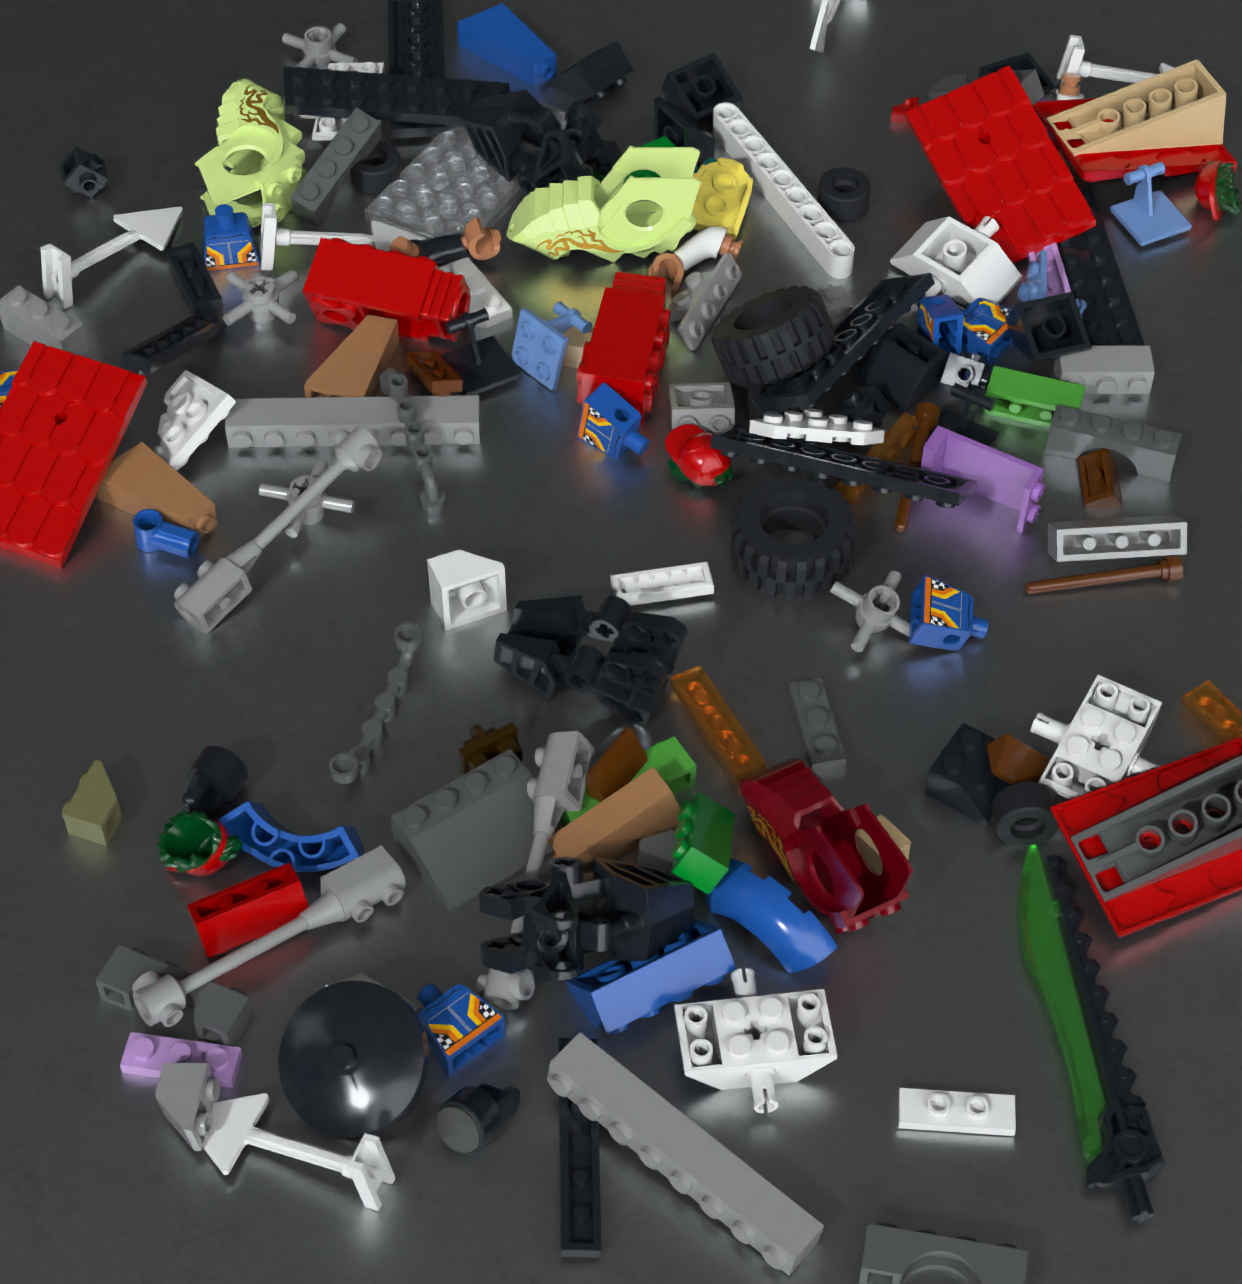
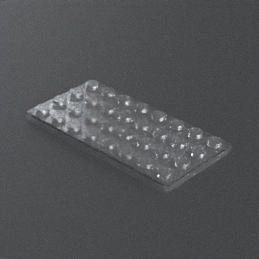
(448, 188)

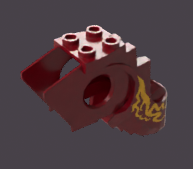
(821, 847)

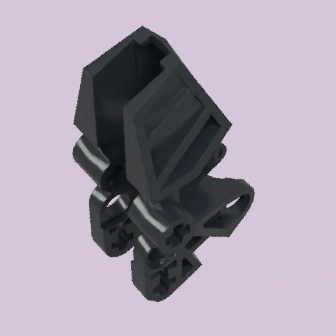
(504, 120)
(638, 666)
(648, 914)

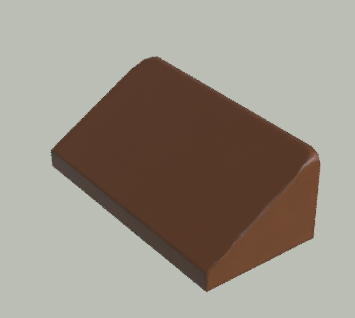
(1100, 480)
(1015, 760)
(616, 766)

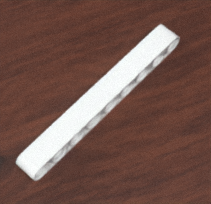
(784, 191)

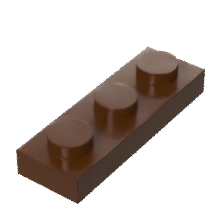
(434, 372)

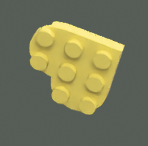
(722, 195)

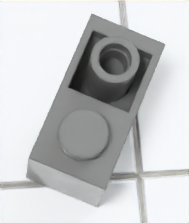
(187, 1099)

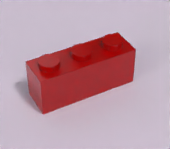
(247, 909)

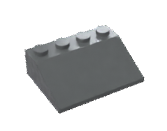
(471, 831)

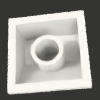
(466, 587)

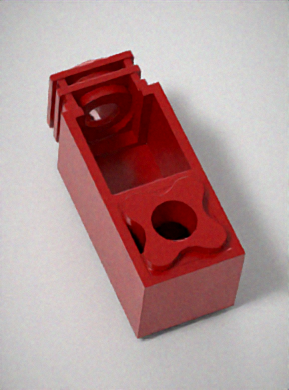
(361, 281)
(628, 341)

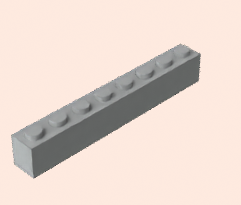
(319, 420)
(684, 1154)

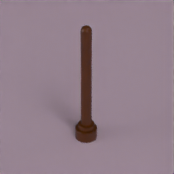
(927, 418)
(1168, 568)

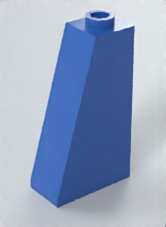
(508, 44)

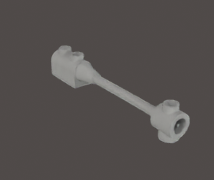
(225, 582)
(555, 791)
(343, 894)

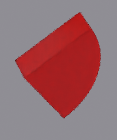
(898, 112)

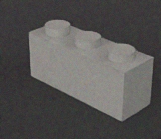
(38, 321)
(1109, 369)

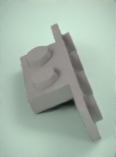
(702, 299)

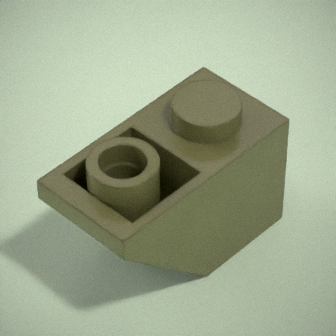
(94, 808)

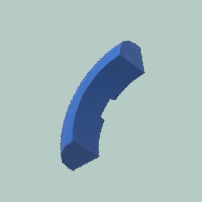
(277, 845)
(767, 912)

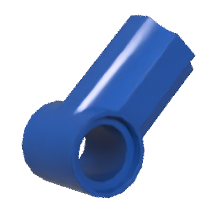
(156, 534)

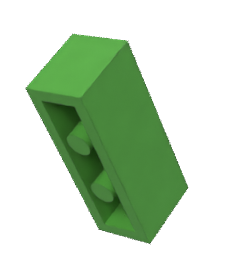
(1030, 396)

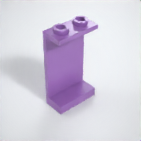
(996, 473)

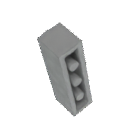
(1117, 538)

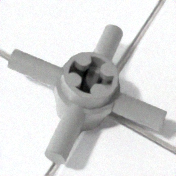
(319, 47)
(260, 298)
(316, 509)
(874, 609)

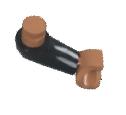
(480, 241)

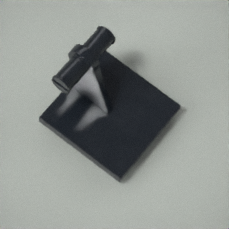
(481, 362)
(965, 424)

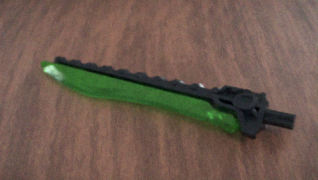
(1127, 1133)

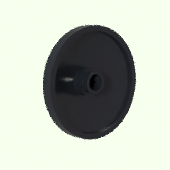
(353, 1059)

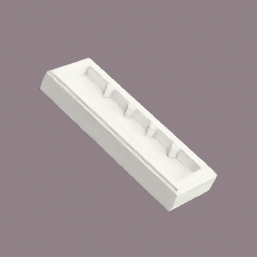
(663, 583)
(956, 1111)

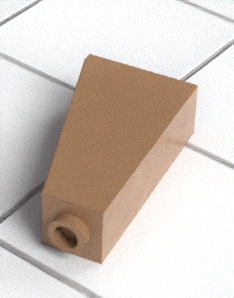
(357, 361)
(145, 481)
(619, 822)

